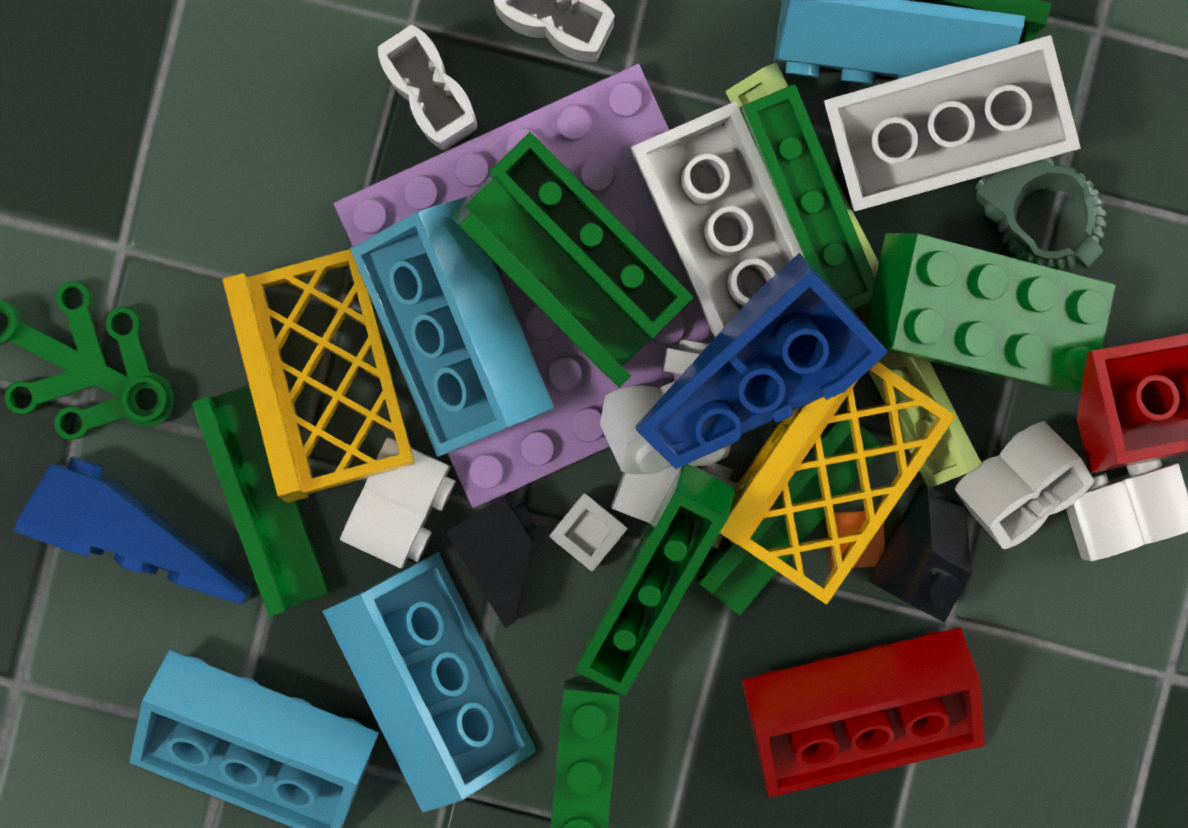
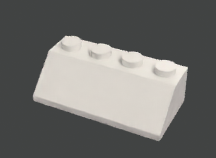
(952, 123)
(718, 209)

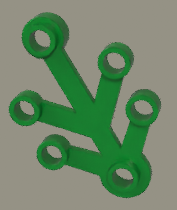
(88, 368)

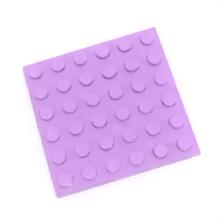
(593, 140)

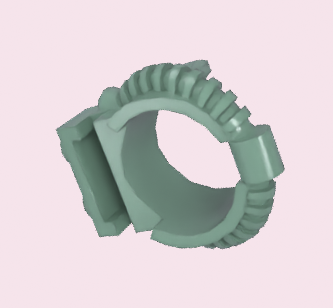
(1005, 192)

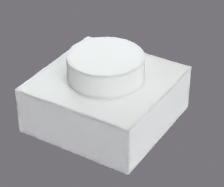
(679, 360)
(588, 531)

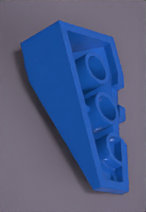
(772, 357)
(94, 514)

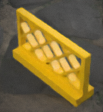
(270, 385)
(784, 455)

